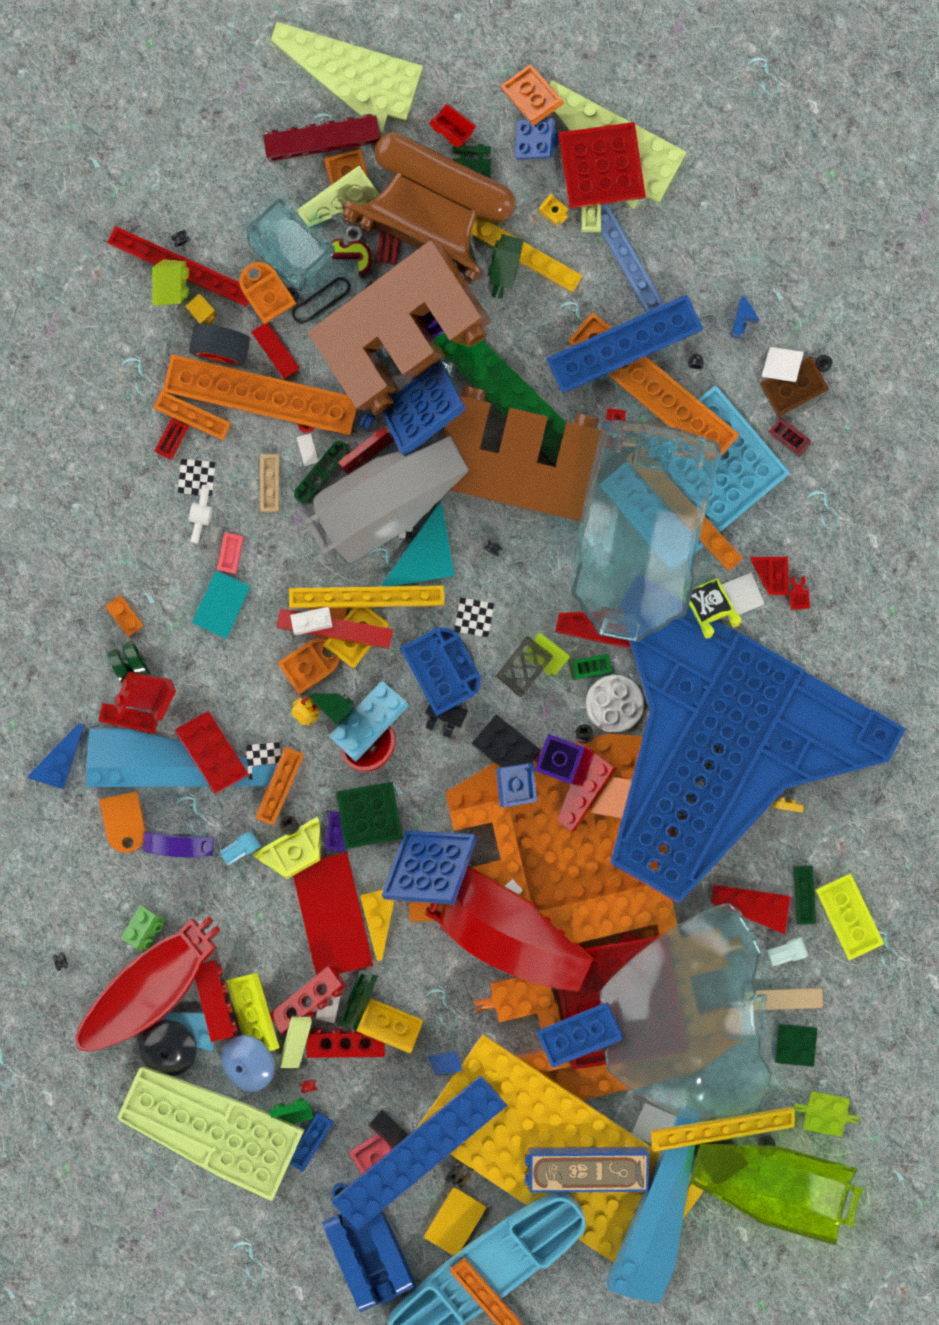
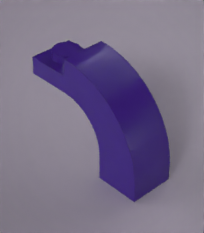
(178, 846)

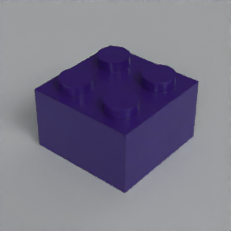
(559, 759)

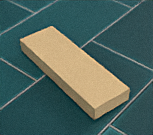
(269, 483)

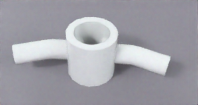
(200, 514)

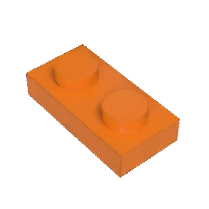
(124, 616)

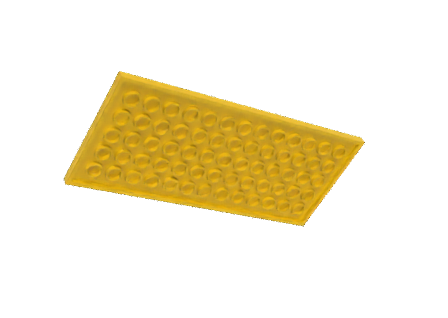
(544, 1116)

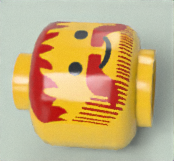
(305, 711)

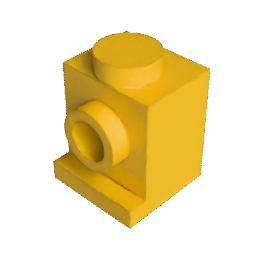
(554, 218)

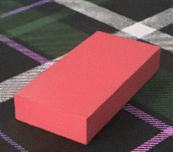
(230, 553)

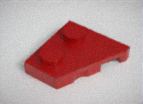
(772, 574)

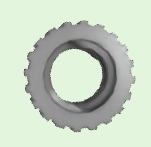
(353, 228)

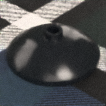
(170, 1038)

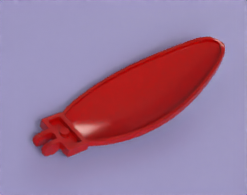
(147, 988)

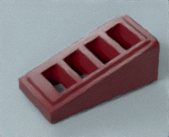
(792, 447)

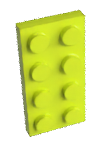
(849, 916)
(252, 1009)

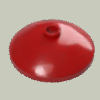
(378, 757)

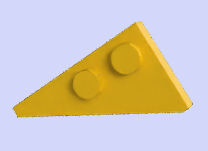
(378, 918)

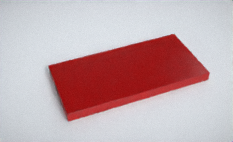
(333, 915)

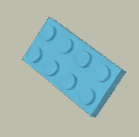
(368, 720)

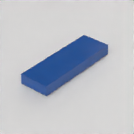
(445, 1063)
(311, 1140)

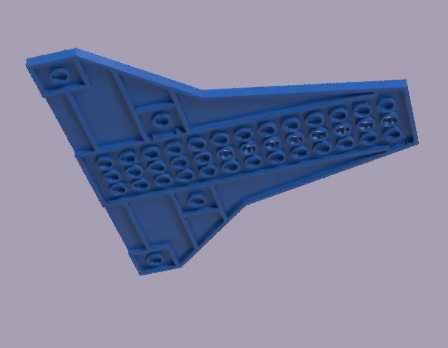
(773, 732)

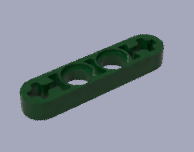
(318, 469)

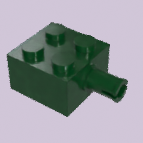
(504, 263)

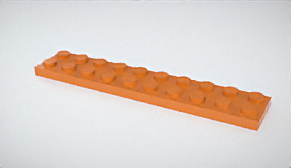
(661, 393)
(260, 395)

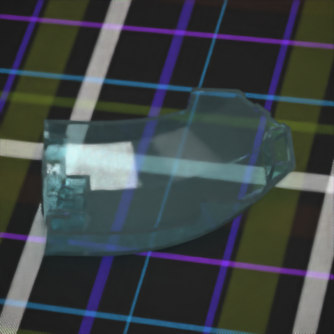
(641, 526)

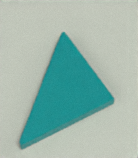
(426, 556)

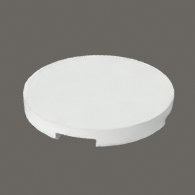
(614, 703)

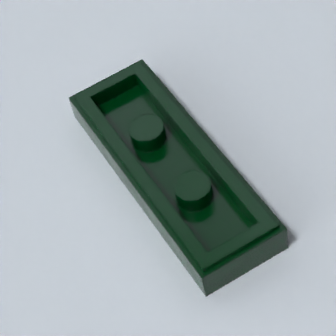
(804, 895)
(358, 999)

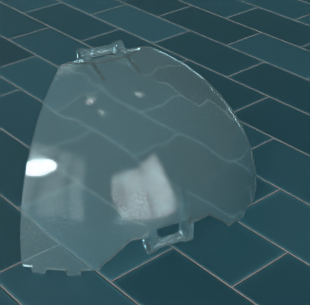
(692, 1019)

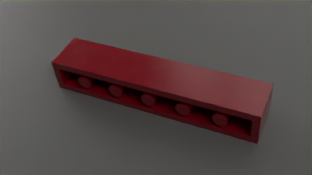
(322, 138)

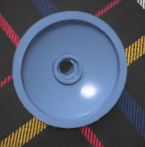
(253, 1058)

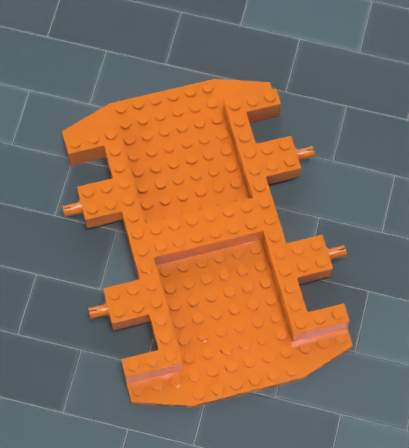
(567, 881)

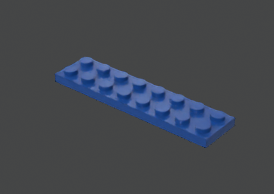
(624, 344)

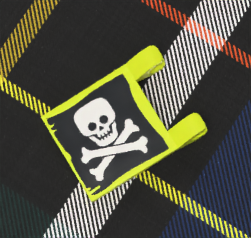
(711, 603)

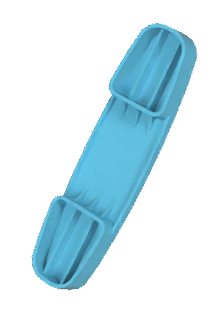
(502, 1256)

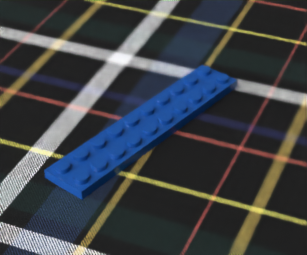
(419, 1152)

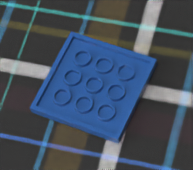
(423, 408)
(429, 867)

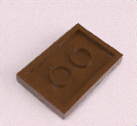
(789, 395)

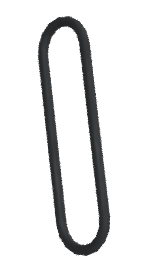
(319, 291)

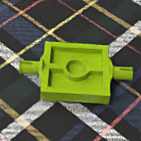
(826, 1113)

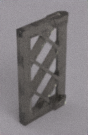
(536, 651)

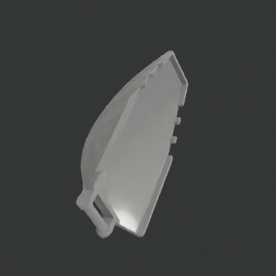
(384, 498)

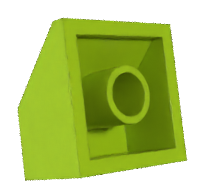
(169, 282)
(558, 654)

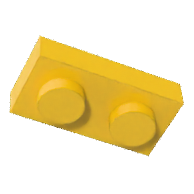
(787, 804)

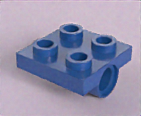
(536, 140)

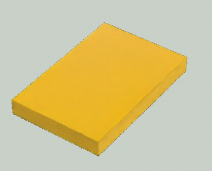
(351, 652)
(390, 1025)
(455, 1221)

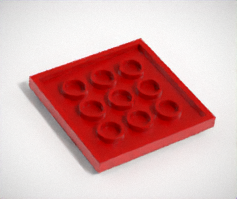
(602, 165)

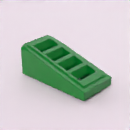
(575, 672)

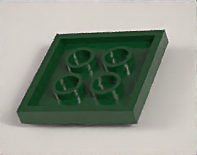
(368, 815)

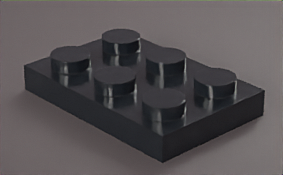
(505, 744)

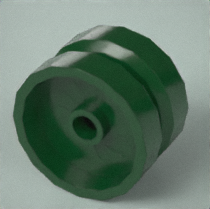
(132, 661)

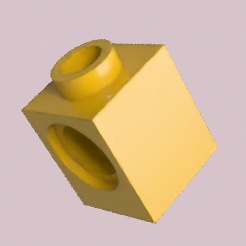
(201, 310)

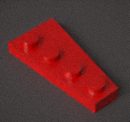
(579, 626)
(758, 906)

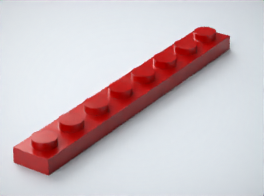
(198, 273)

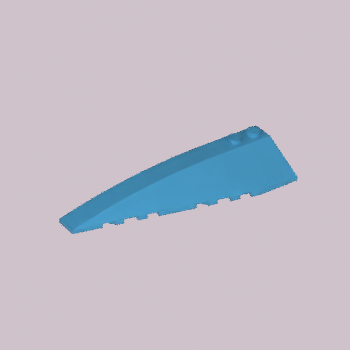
(149, 760)

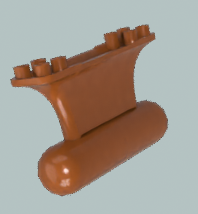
(431, 200)

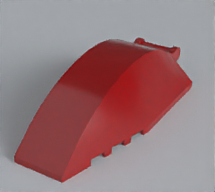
(511, 934)

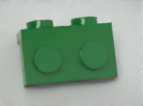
(293, 1113)

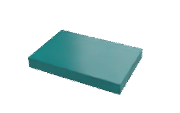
(221, 604)

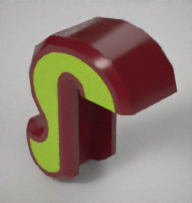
(354, 250)

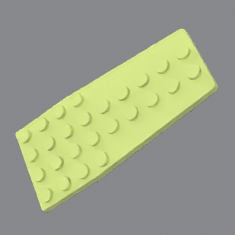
(212, 1130)

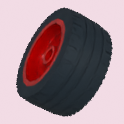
(219, 344)

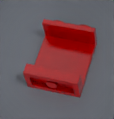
(145, 693)

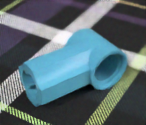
(243, 846)

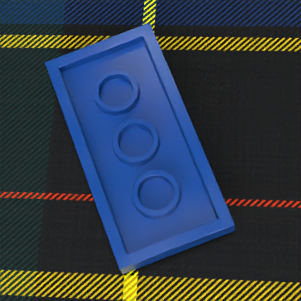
(580, 1034)

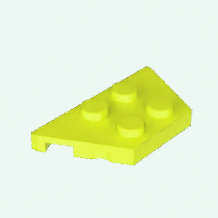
(293, 852)

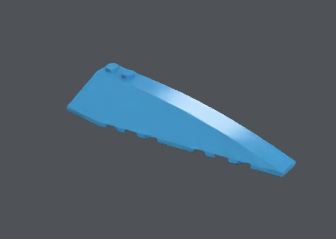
(653, 1237)

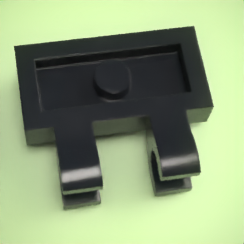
(453, 716)

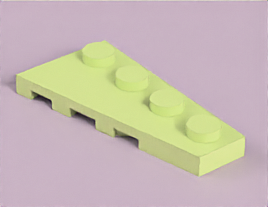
(352, 187)

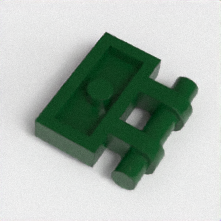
(479, 165)

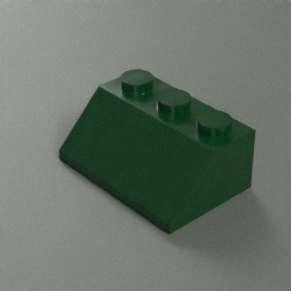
(334, 705)

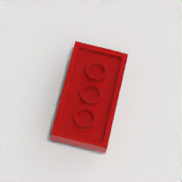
(211, 752)

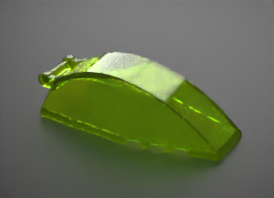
(779, 1187)

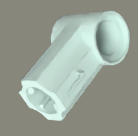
(792, 950)

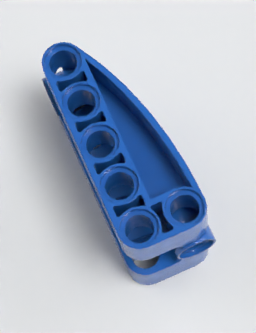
(369, 1260)

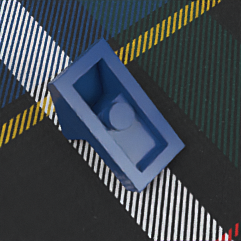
(744, 313)

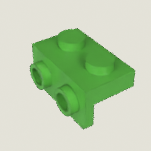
(143, 928)

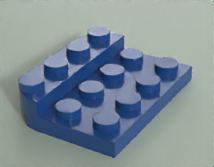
(442, 668)

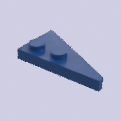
(57, 764)

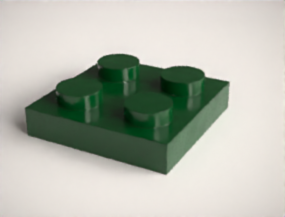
(796, 1045)

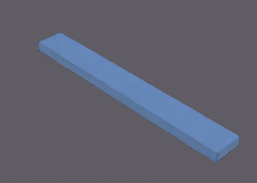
(628, 261)

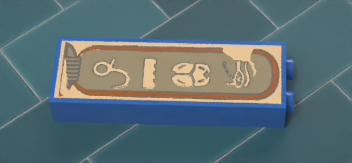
(587, 1169)

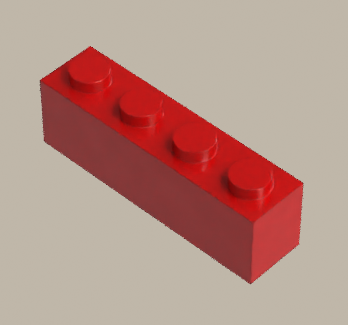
(214, 1002)

